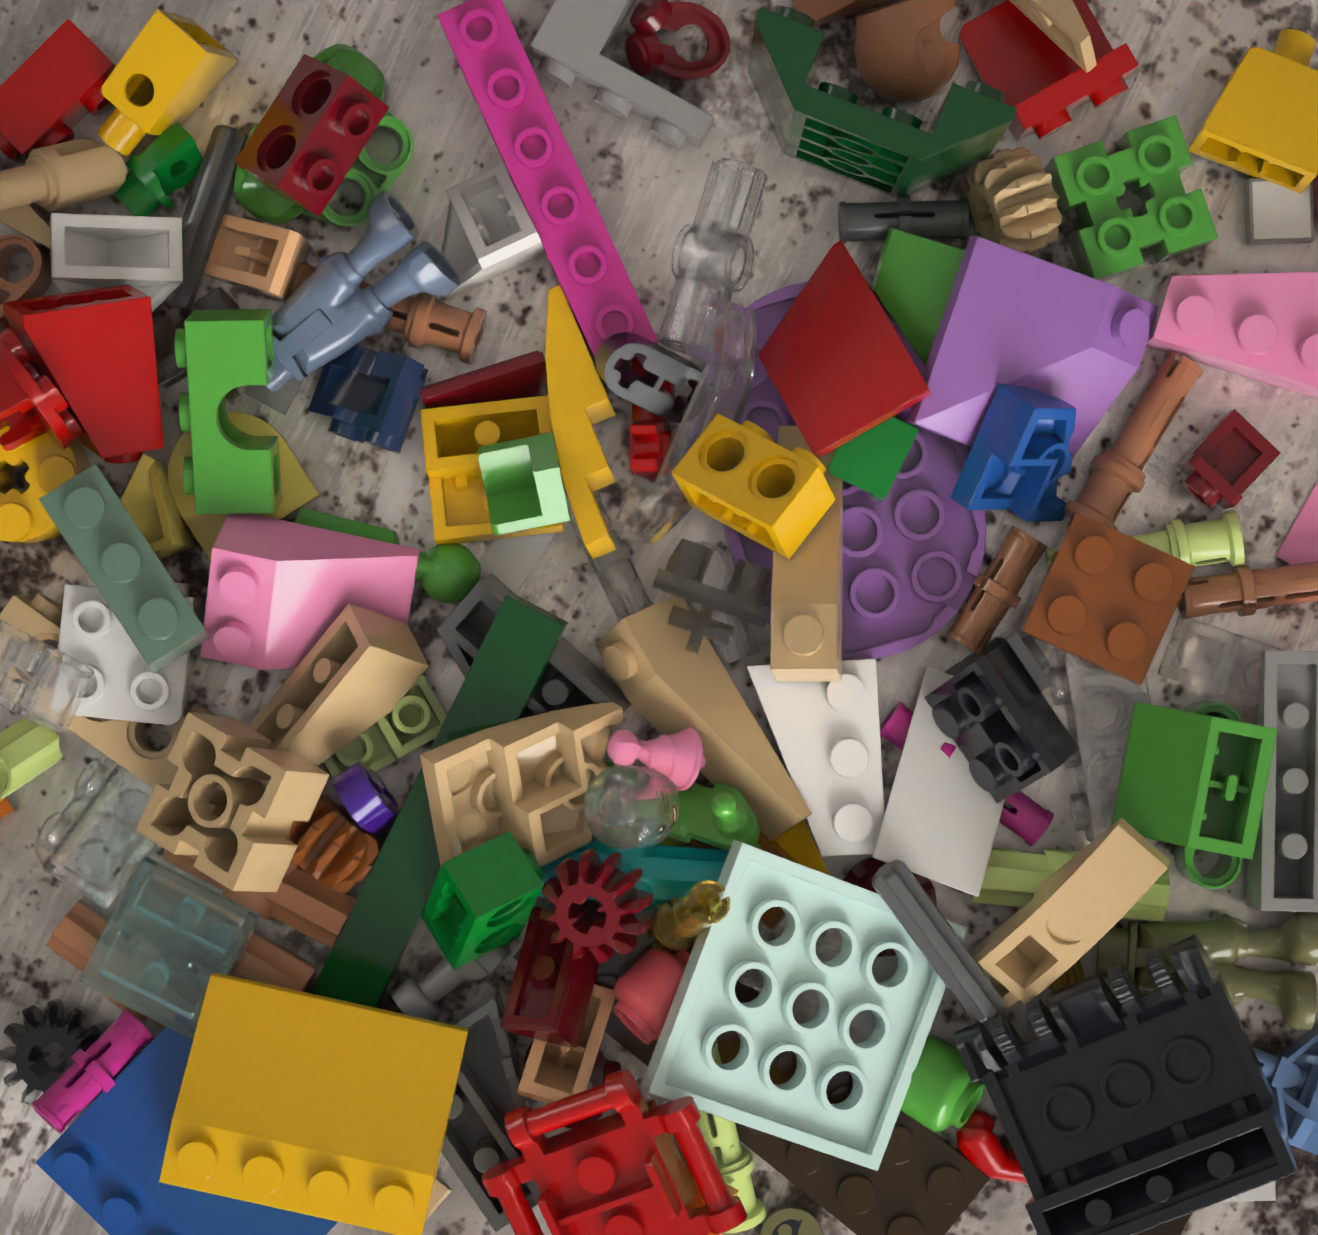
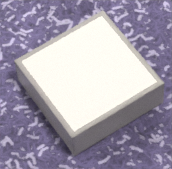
(1278, 214)

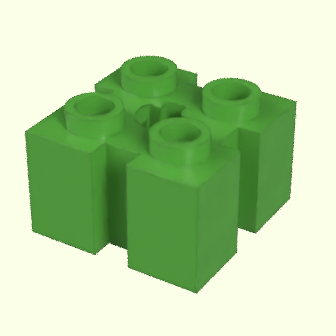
(1148, 165)

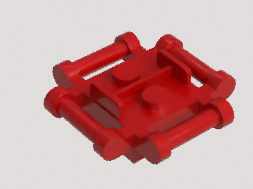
(614, 1171)

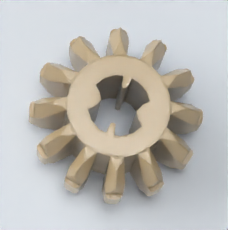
(1014, 201)

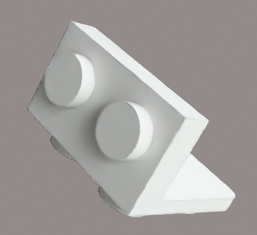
(122, 680)

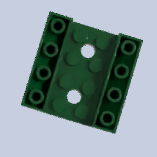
(857, 143)

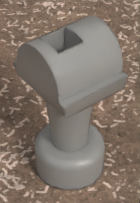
(421, 997)

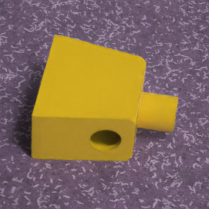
(180, 65)
(1267, 115)

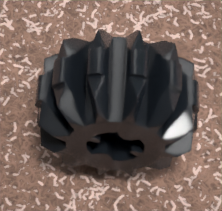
(38, 1033)

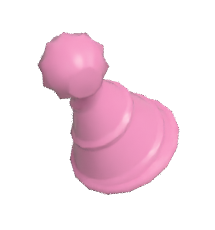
(674, 755)

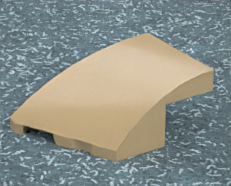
(519, 780)

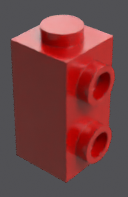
(52, 92)

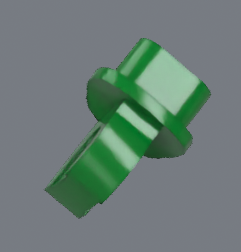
(159, 170)

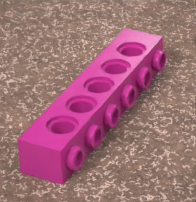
(544, 172)

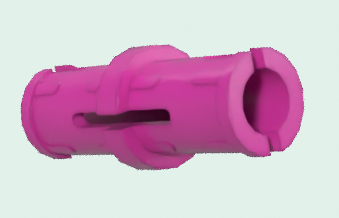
(92, 1071)

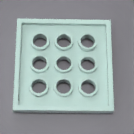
(766, 1026)

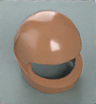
(904, 51)

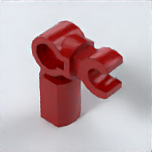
(649, 434)

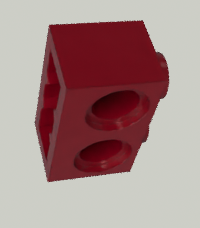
(312, 134)

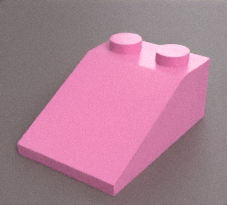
(286, 582)

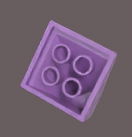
(1032, 329)

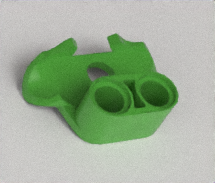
(365, 173)

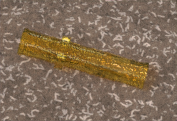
(688, 916)

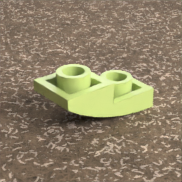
(404, 729)

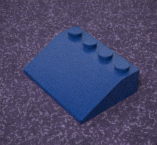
(117, 1152)

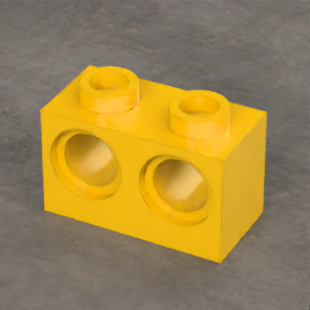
(748, 493)

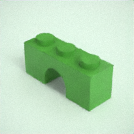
(227, 467)

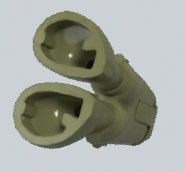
(1225, 942)

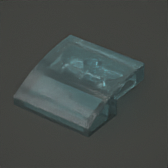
(166, 945)

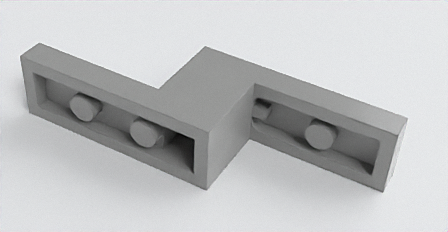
(575, 47)

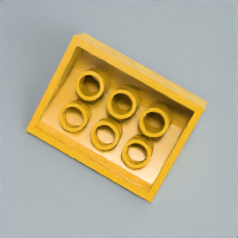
(314, 1105)

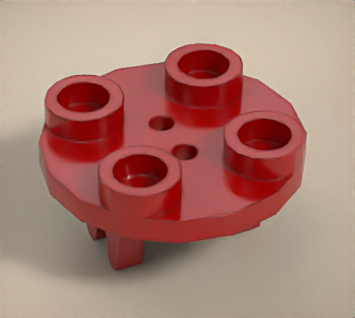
(30, 402)

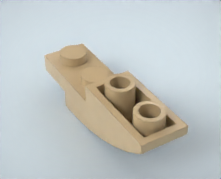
(1069, 913)

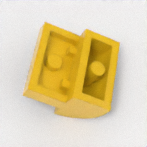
(453, 466)

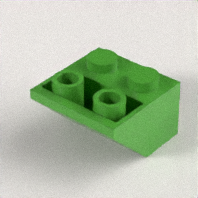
(1194, 779)

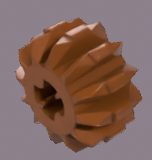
(334, 846)

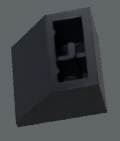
(1001, 724)

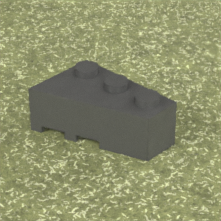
(569, 676)
(482, 1097)

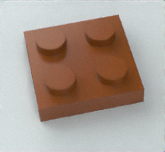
(1107, 598)

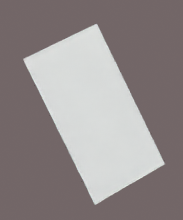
(936, 810)

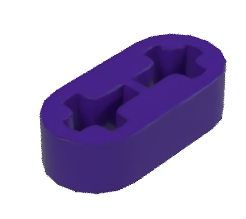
(367, 798)

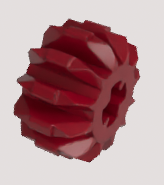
(574, 913)

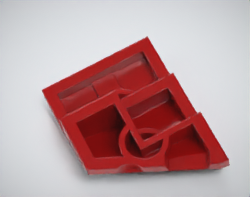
(840, 358)

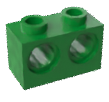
(482, 899)

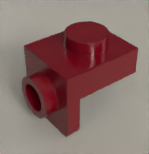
(1227, 462)

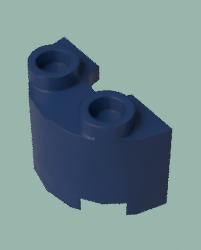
(370, 396)

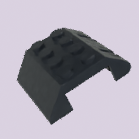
(1132, 1098)

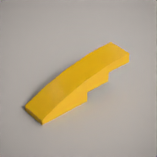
(575, 405)

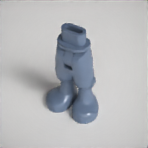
(333, 311)

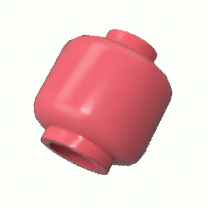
(648, 991)

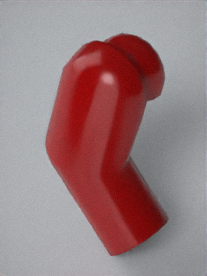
(985, 1150)

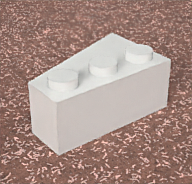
(830, 751)

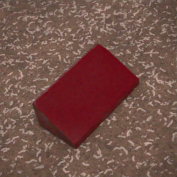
(506, 380)
(549, 988)

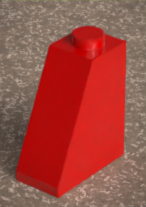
(102, 362)

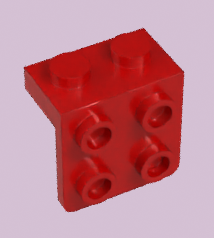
(1037, 73)

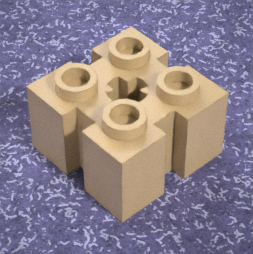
(232, 803)

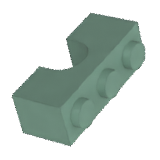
(124, 568)

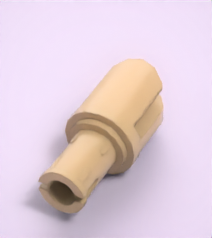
(63, 176)

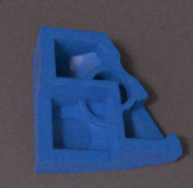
(1019, 455)

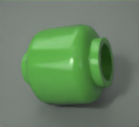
(941, 1088)

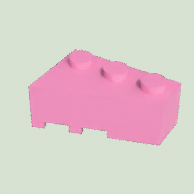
(1243, 325)

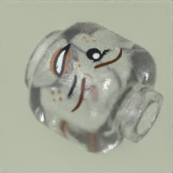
(631, 806)

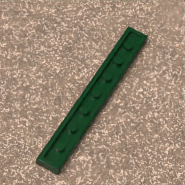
(409, 861)

